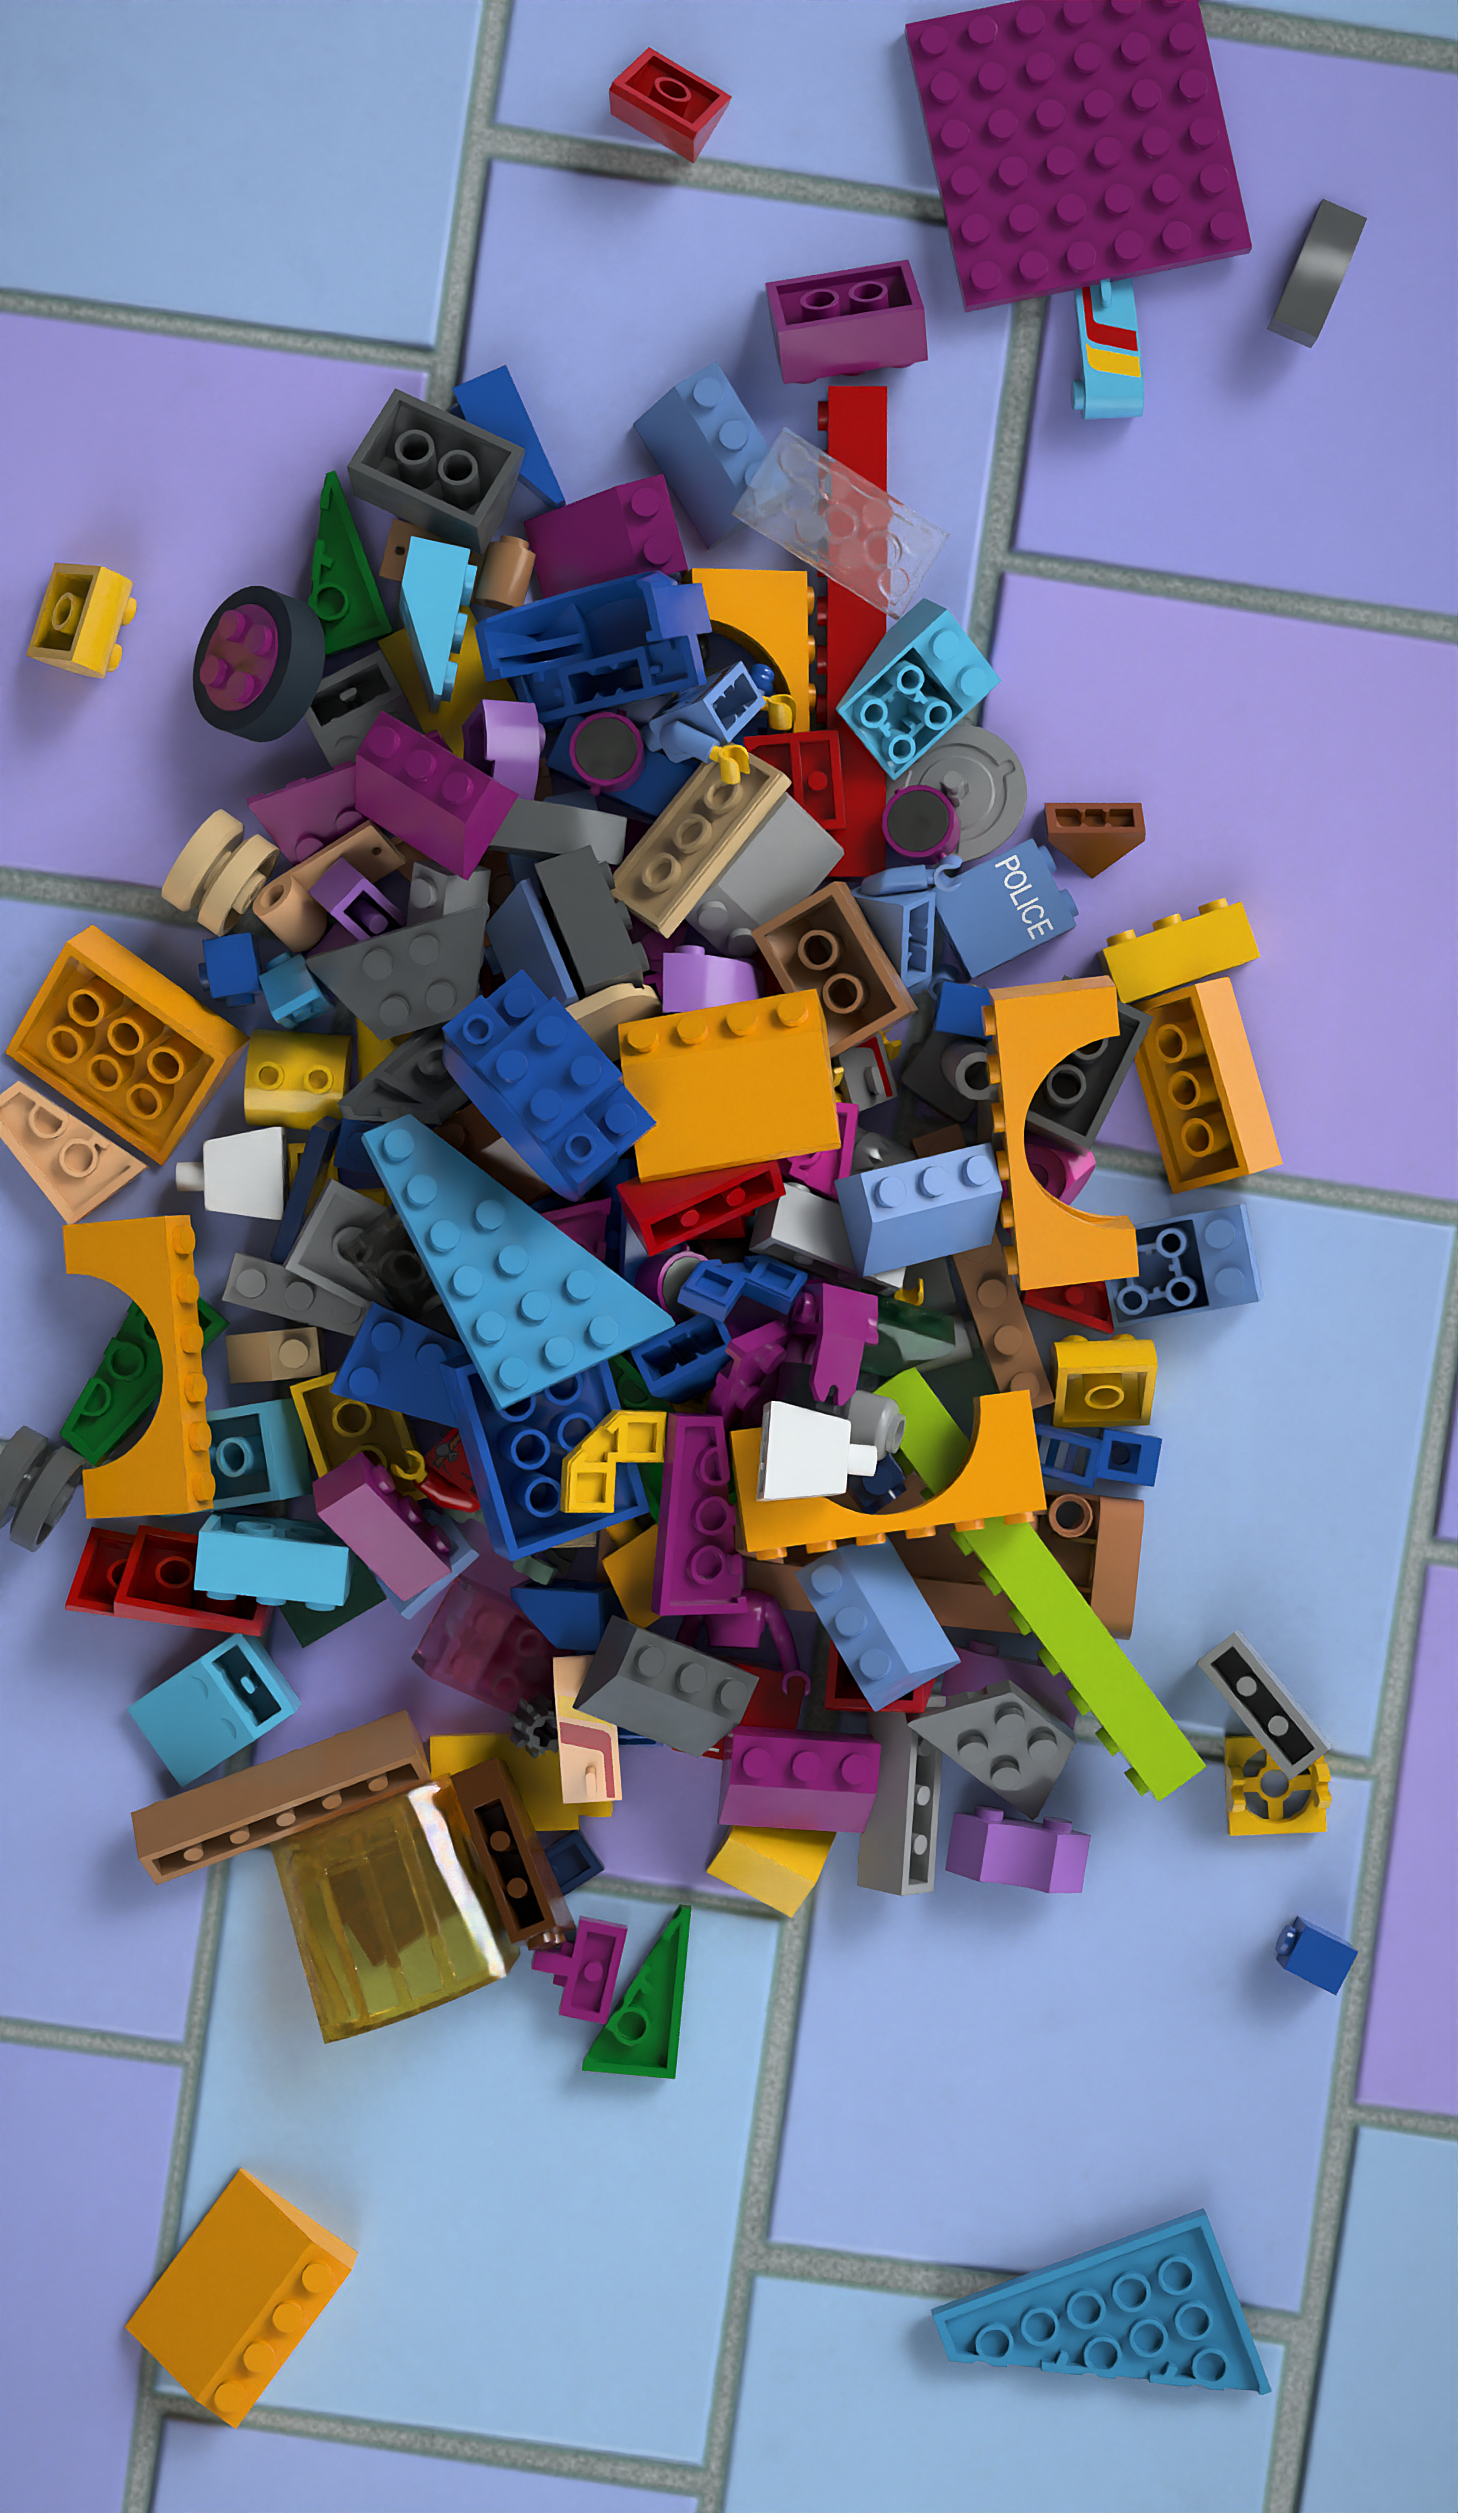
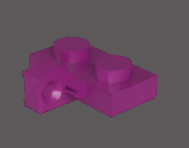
(586, 1968)

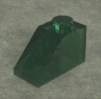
(907, 1337)

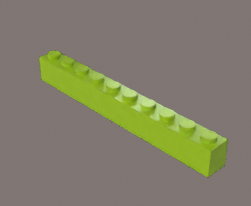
(1048, 1606)

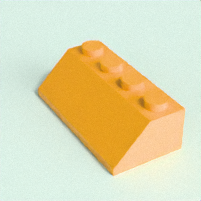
(1203, 1088)

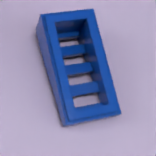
(1092, 1461)

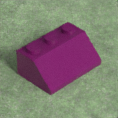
(847, 322)
(428, 795)
(798, 1779)

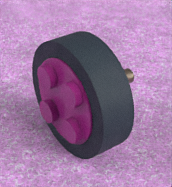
(258, 664)

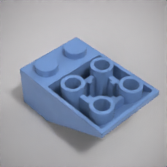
(1189, 1267)

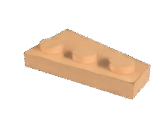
(63, 1154)

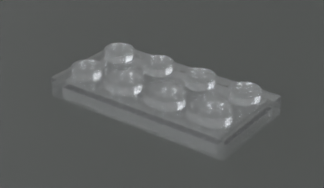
(840, 523)

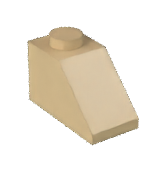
(276, 1355)

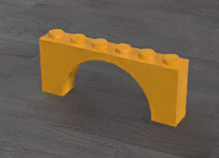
(769, 620)
(1031, 1035)
(172, 1460)
(994, 1480)

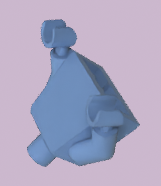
(903, 920)

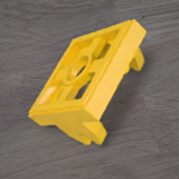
(1243, 1821)

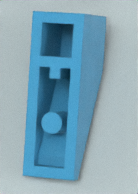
(294, 991)

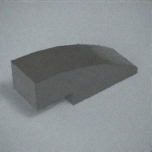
(1317, 274)
(550, 829)

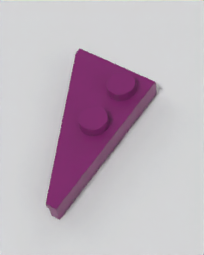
(740, 1380)

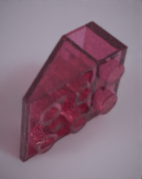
(487, 1647)

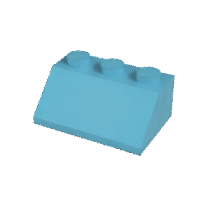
(273, 1560)

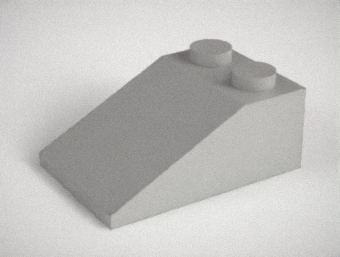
(764, 878)

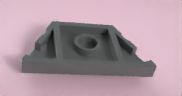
(410, 973)
(408, 1083)
(1001, 1741)

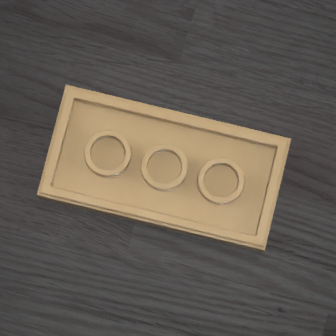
(694, 842)

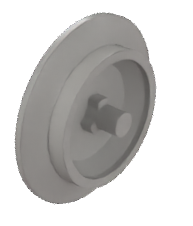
(980, 781)

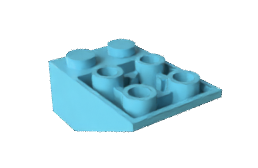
(430, 596)
(915, 687)
(215, 1707)

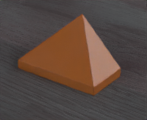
(1094, 832)

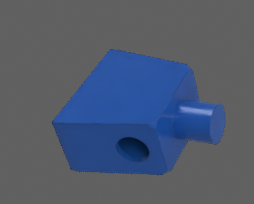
(685, 1358)

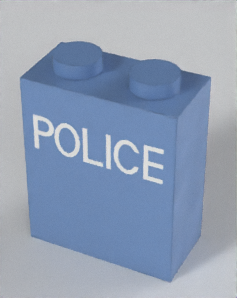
(1004, 909)

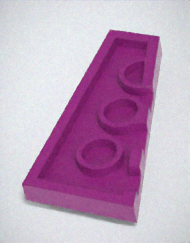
(314, 810)
(695, 1537)

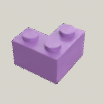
(355, 904)

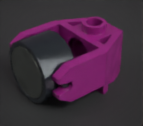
(826, 1348)

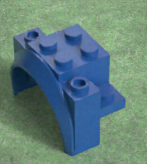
(599, 645)
(544, 1085)

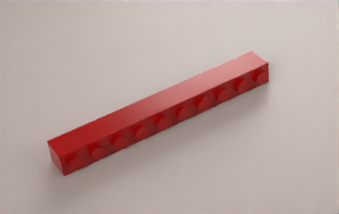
(854, 628)

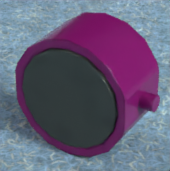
(608, 752)
(921, 824)
(663, 1277)

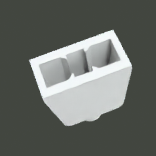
(241, 1174)
(807, 1454)

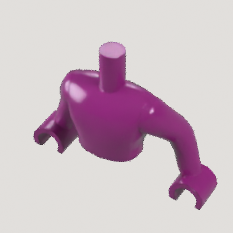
(745, 1629)

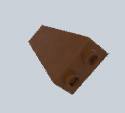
(512, 1857)

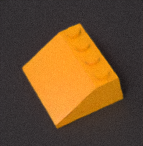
(126, 1043)
(731, 1084)
(240, 2296)

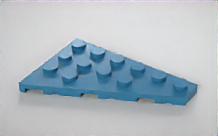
(512, 1281)
(1126, 2309)

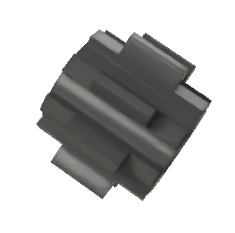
(535, 1725)

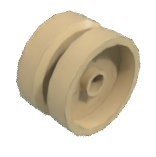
(220, 872)

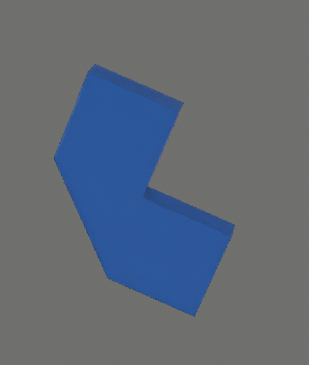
(717, 1286)

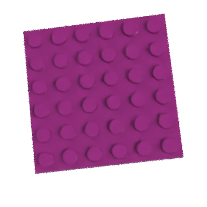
(1075, 144)

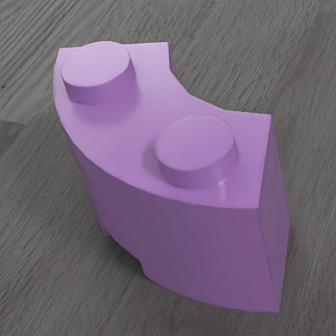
(505, 743)
(707, 981)
(984, 1666)
(1018, 1851)

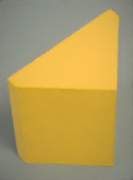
(772, 1863)

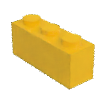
(1179, 951)

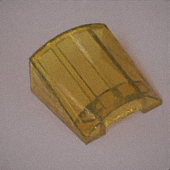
(391, 1910)

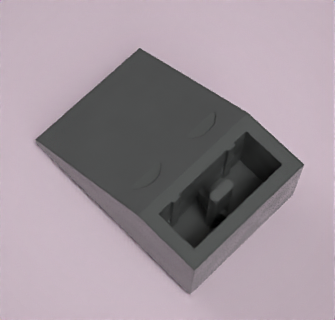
(351, 703)

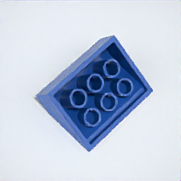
(520, 1453)

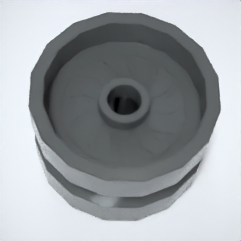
(36, 1488)

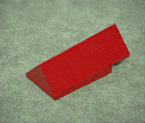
(153, 1581)

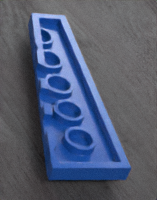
(398, 1366)

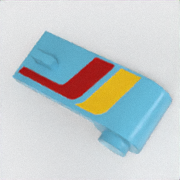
(1110, 352)

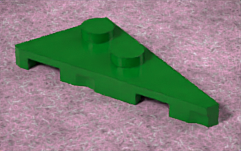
(342, 580)
(646, 2022)

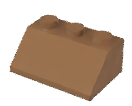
(834, 949)

